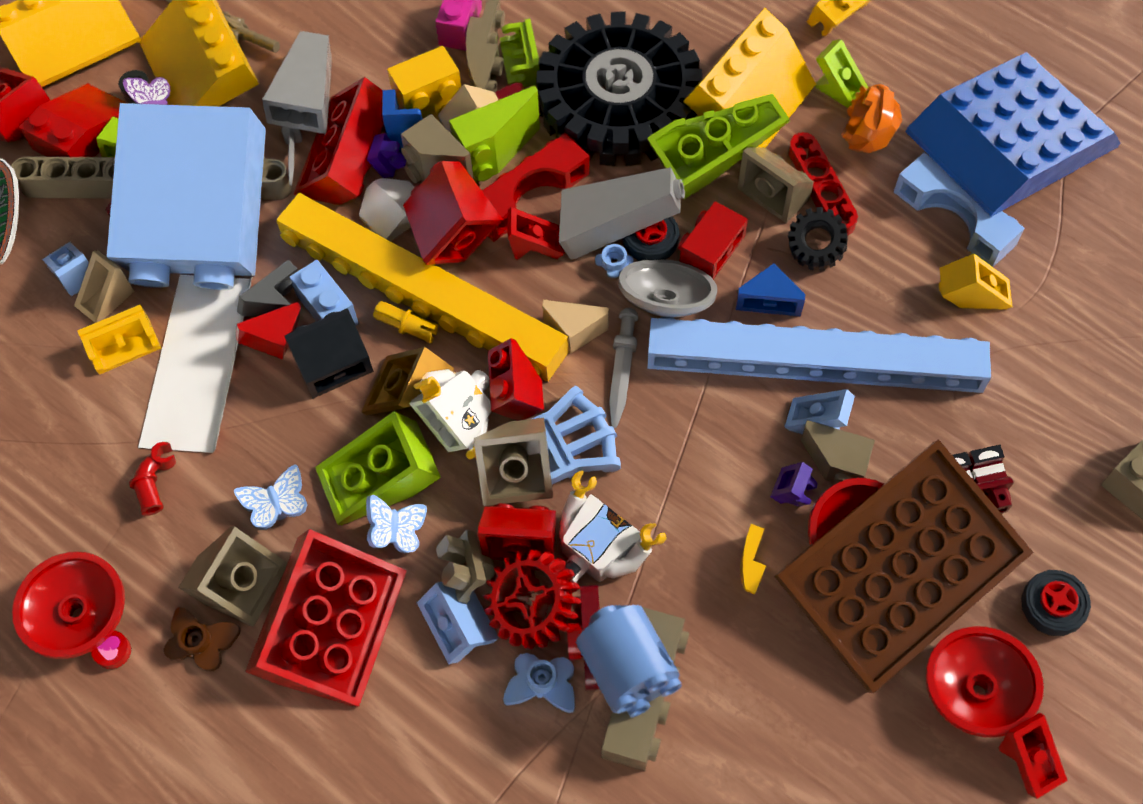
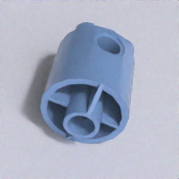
(627, 659)

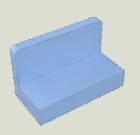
(455, 624)

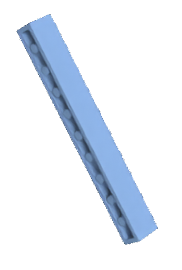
(819, 355)

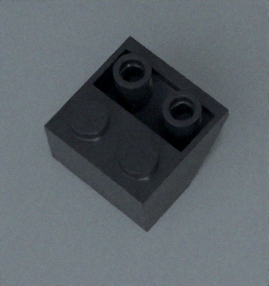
(329, 353)

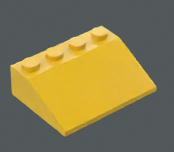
(63, 35)
(197, 54)
(755, 65)

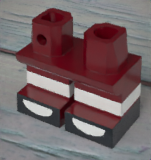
(989, 474)

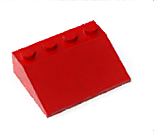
(327, 620)

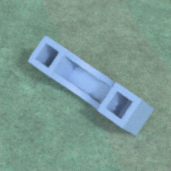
(928, 185)

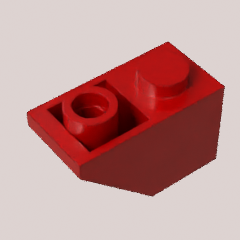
(513, 382)

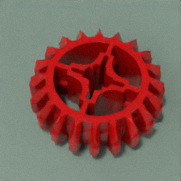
(522, 572)

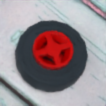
(661, 247)
(1064, 592)

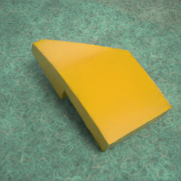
(750, 570)

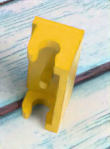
(834, 12)
(119, 339)

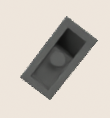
(268, 292)

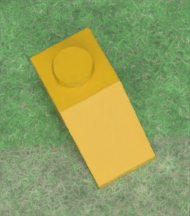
(974, 284)

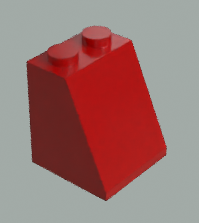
(449, 214)

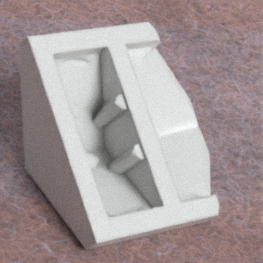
(384, 209)

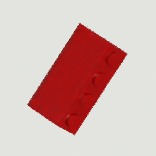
(339, 157)

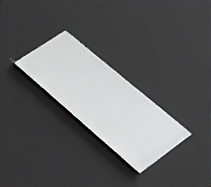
(194, 368)

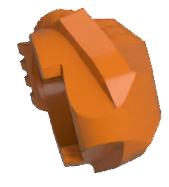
(872, 119)

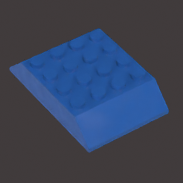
(1010, 133)

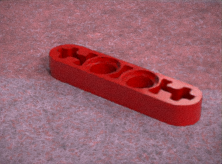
(826, 182)

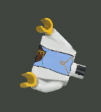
(599, 538)

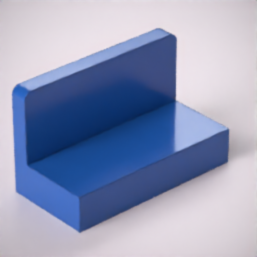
(396, 119)

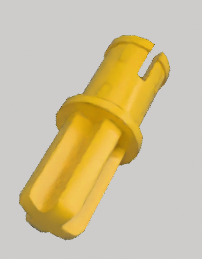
(405, 321)

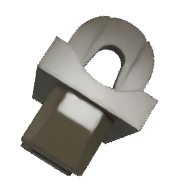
(459, 577)

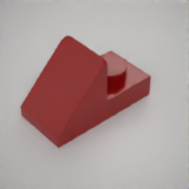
(532, 233)
(1035, 755)

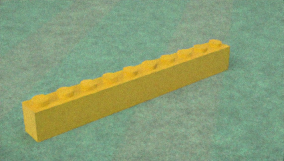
(422, 287)

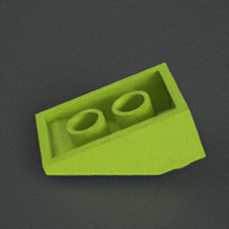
(497, 131)
(382, 462)

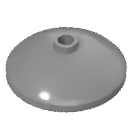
(667, 287)

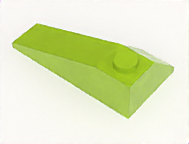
(714, 142)

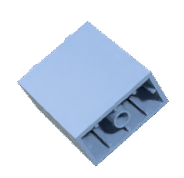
(186, 193)

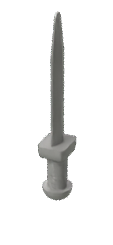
(291, 136)
(624, 346)

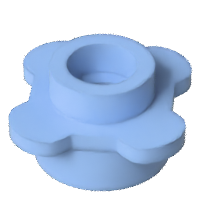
(613, 252)

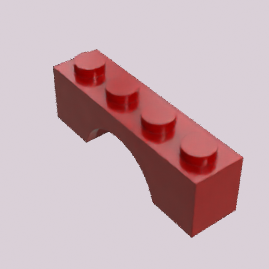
(556, 165)

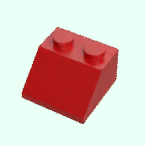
(510, 529)

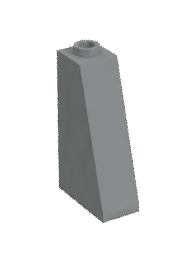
(302, 86)
(616, 208)

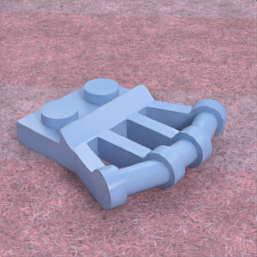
(561, 455)

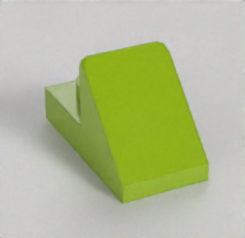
(841, 74)

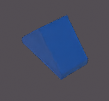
(771, 293)

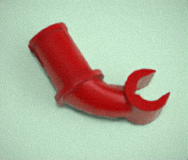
(145, 478)

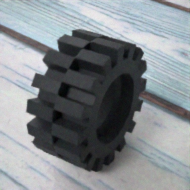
(811, 221)

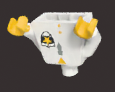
(454, 407)

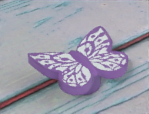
(144, 93)

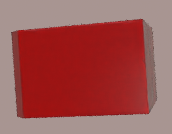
(268, 330)

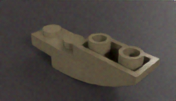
(482, 47)

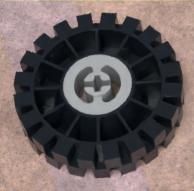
(613, 56)

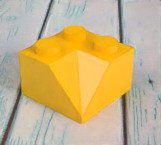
(425, 82)

